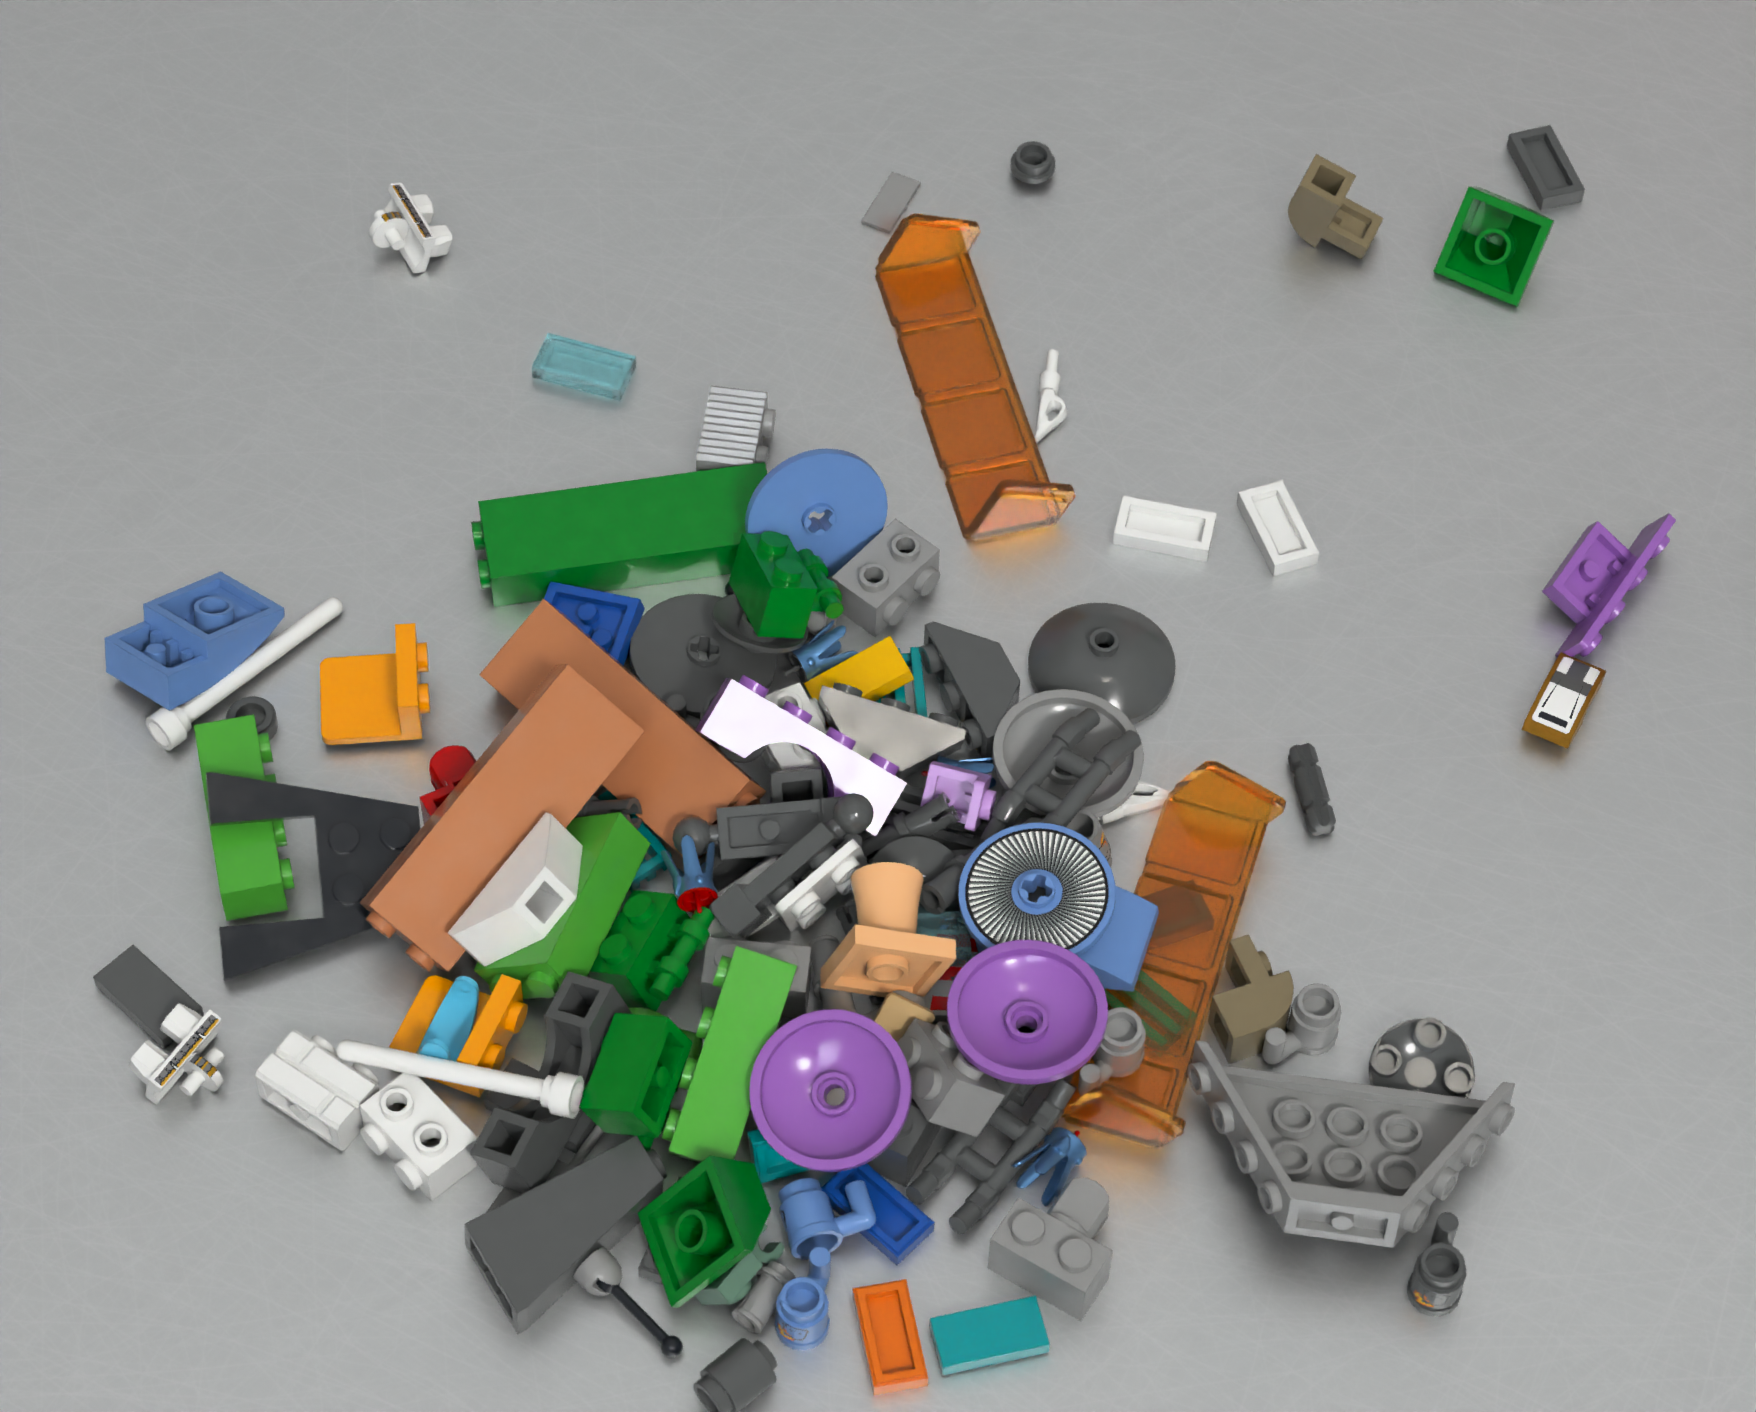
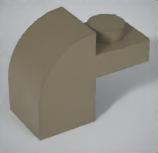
(1323, 211)
(1254, 1005)

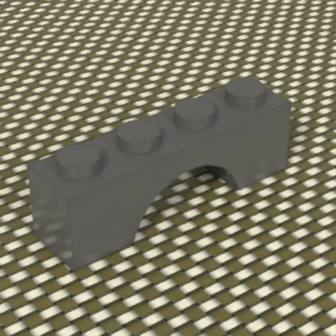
(525, 1139)

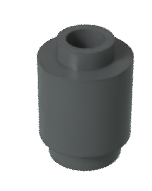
(736, 1377)

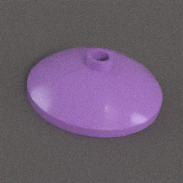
(1031, 987)
(807, 1062)

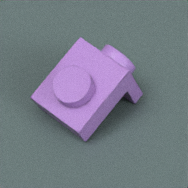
(965, 789)

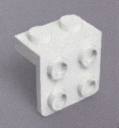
(805, 902)

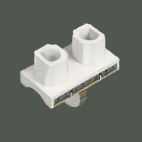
(406, 228)
(164, 1071)

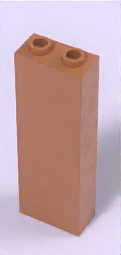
(539, 763)
(669, 766)

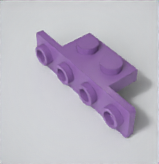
(1597, 577)

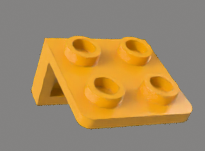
(376, 694)
(495, 1023)

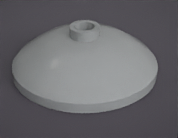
(1030, 728)

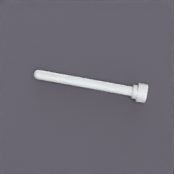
(171, 726)
(558, 1093)

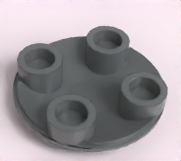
(1422, 1058)

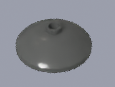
(1129, 674)

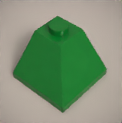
(1494, 245)
(704, 1225)

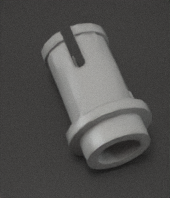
(761, 1299)

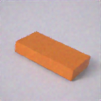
(890, 1337)

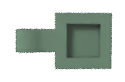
(736, 1281)

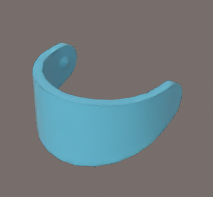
(452, 1021)

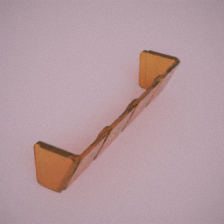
(964, 381)
(1199, 882)

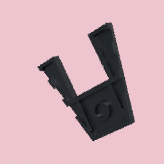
(354, 849)

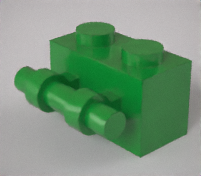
(781, 585)
(650, 948)
(636, 1076)

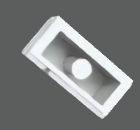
(317, 1087)

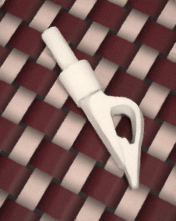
(1048, 398)
(1138, 804)

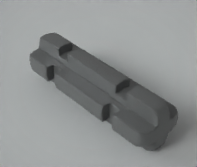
(1311, 789)

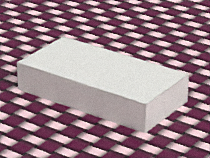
(1164, 528)
(1277, 528)

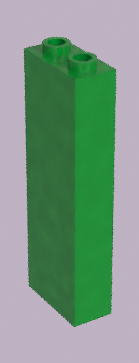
(614, 533)

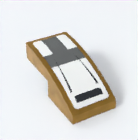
(1564, 700)

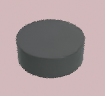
(261, 708)

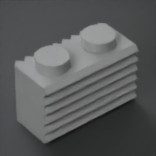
(734, 428)

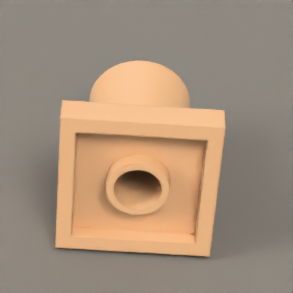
(883, 948)

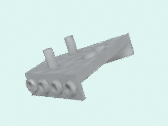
(1345, 1153)

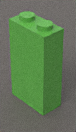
(607, 869)

